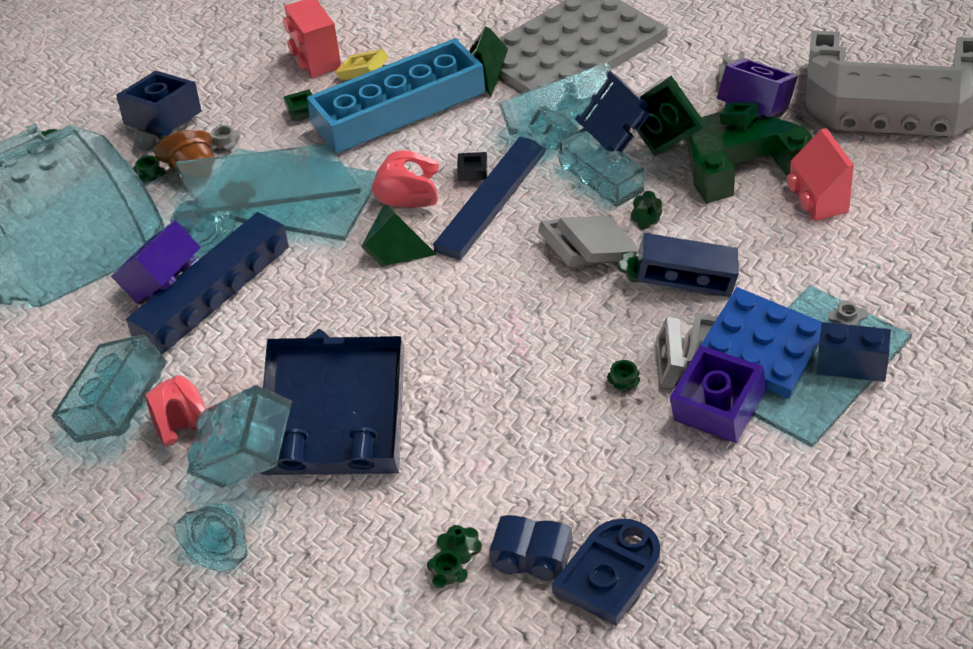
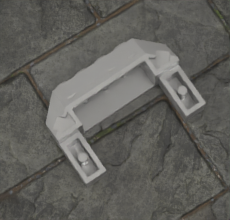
(889, 95)

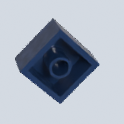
(159, 103)

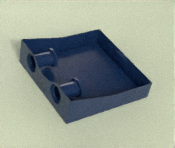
(342, 403)

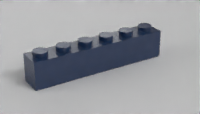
(209, 282)

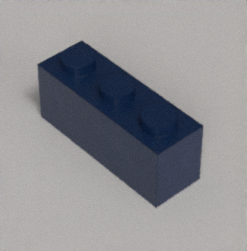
(687, 264)

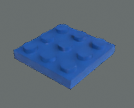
(766, 336)

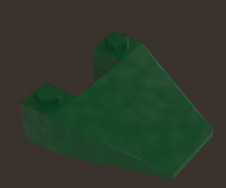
(719, 147)

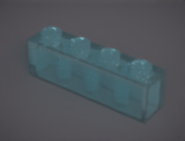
(565, 96)

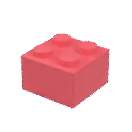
(312, 37)

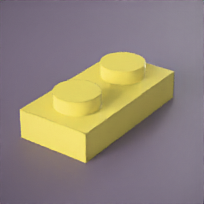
(361, 64)

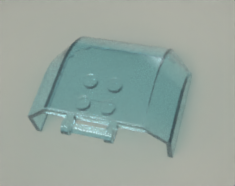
(67, 213)

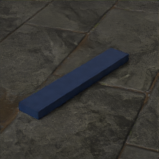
(489, 198)

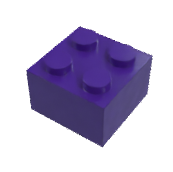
(757, 83)
(157, 262)
(718, 393)

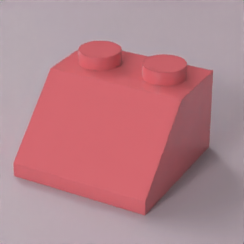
(822, 177)

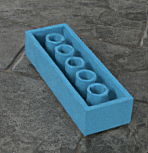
(396, 95)

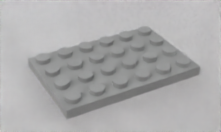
(574, 39)

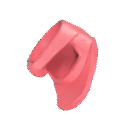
(401, 187)
(174, 406)

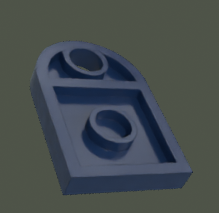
(609, 572)

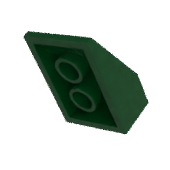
(670, 117)

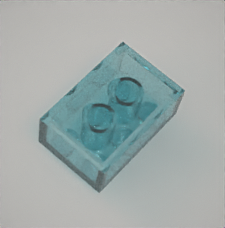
(110, 389)
(239, 437)

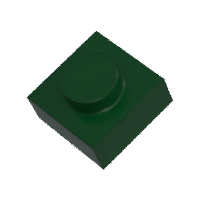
(297, 104)
(739, 114)

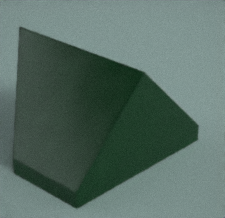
(491, 54)
(393, 240)

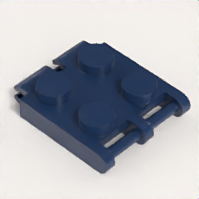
(614, 114)

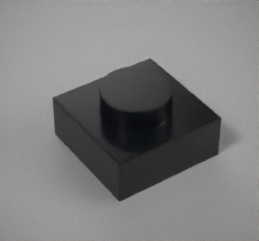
(472, 166)

